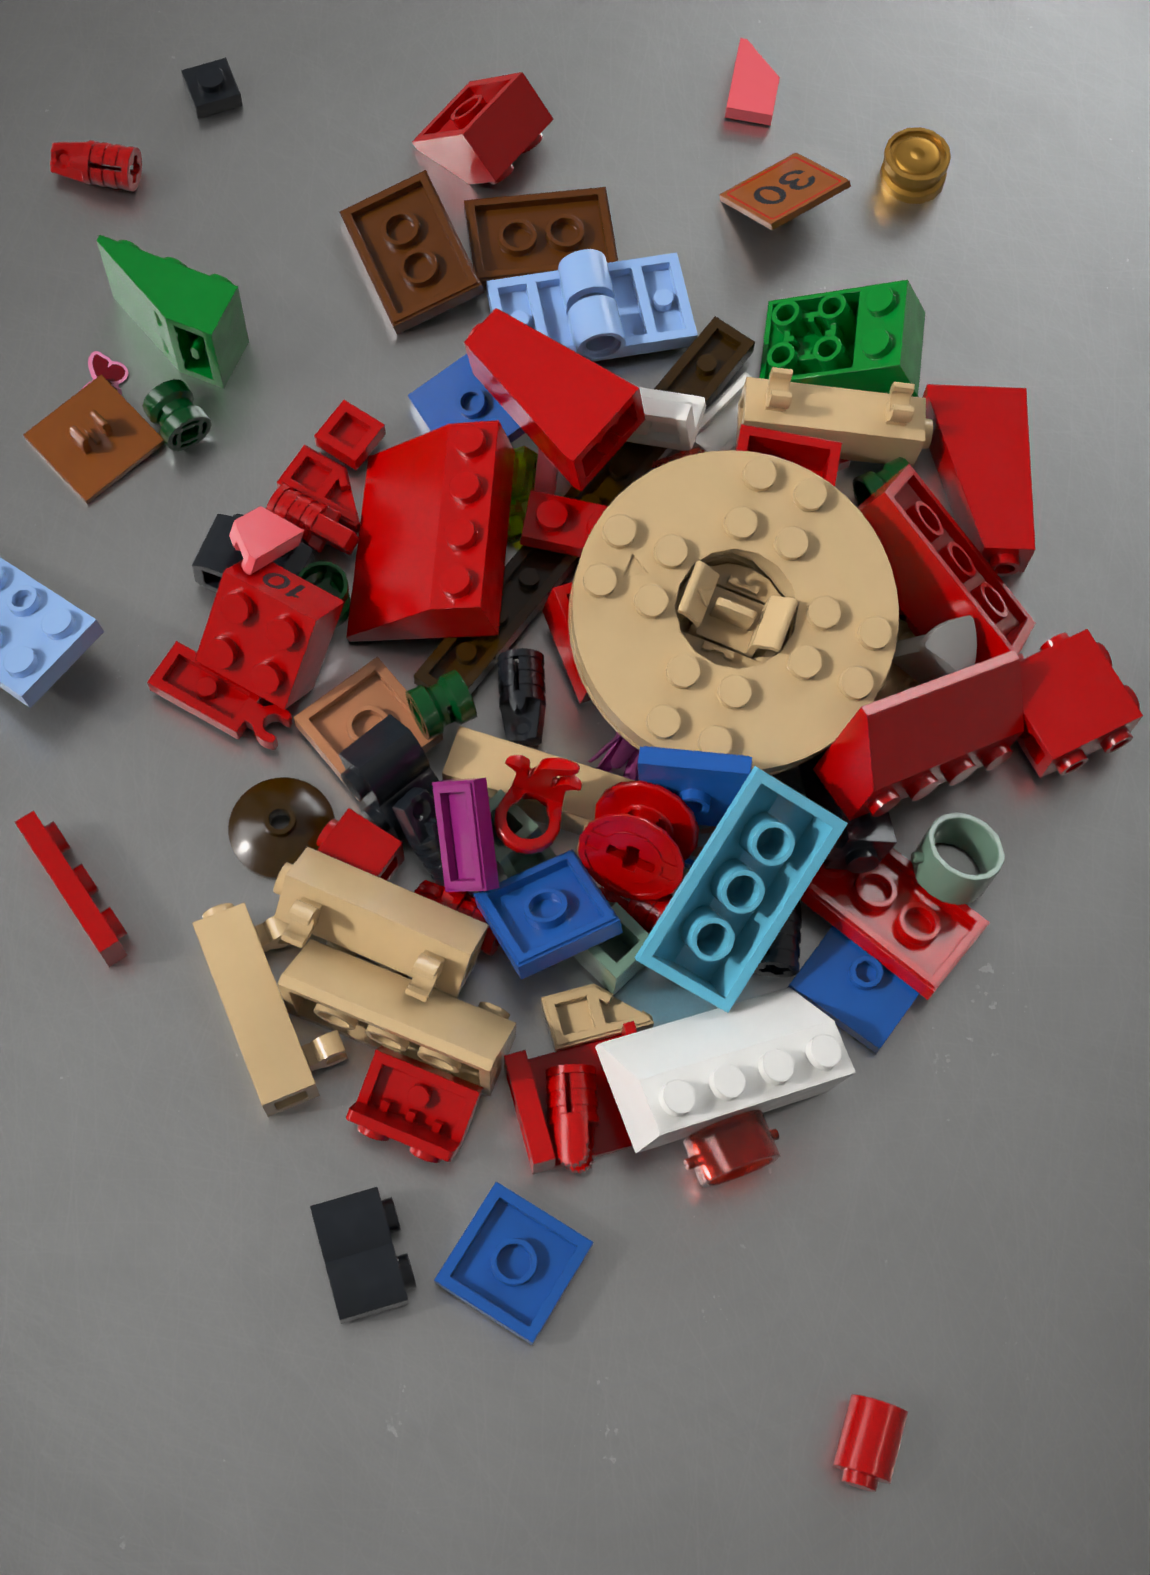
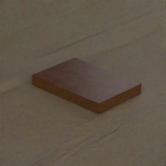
(536, 231)
(411, 252)

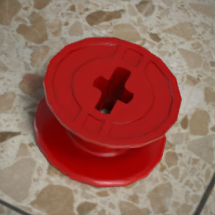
(639, 840)

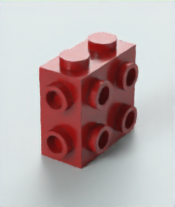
(1073, 704)

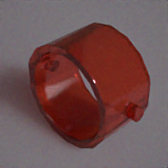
(731, 1148)

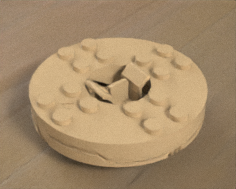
(733, 610)

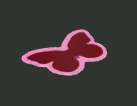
(112, 371)

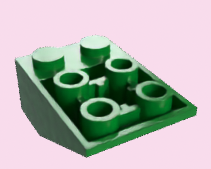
(184, 312)
(848, 337)

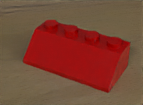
(940, 569)
(925, 737)

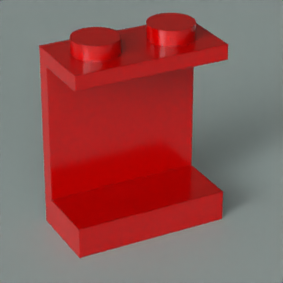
(529, 1096)

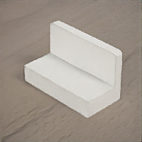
(670, 419)

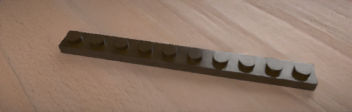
(534, 571)

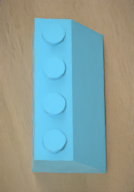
(741, 889)

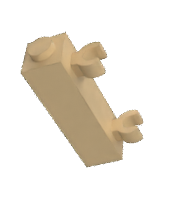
(868, 423)
(485, 755)
(378, 922)
(256, 1009)

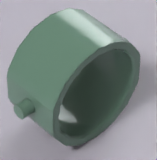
(973, 837)

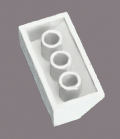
(722, 1065)

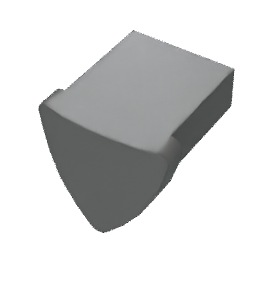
(940, 651)

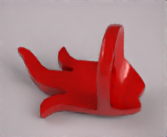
(538, 784)

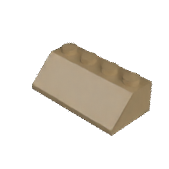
(371, 1007)

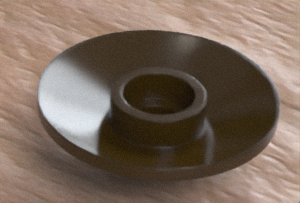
(259, 844)

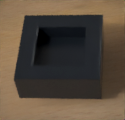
(212, 88)

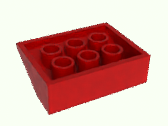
(434, 536)

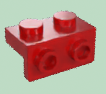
(415, 1105)

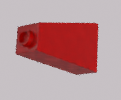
(555, 395)
(986, 468)

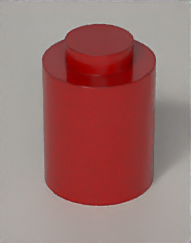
(869, 1442)

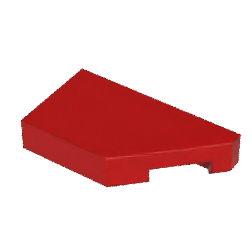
(324, 482)

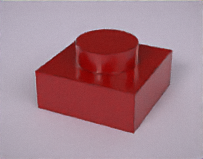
(350, 435)

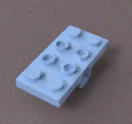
(601, 305)
(38, 635)

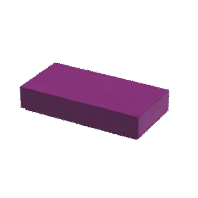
(465, 835)

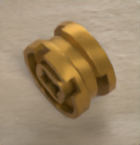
(915, 165)

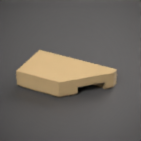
(588, 1016)

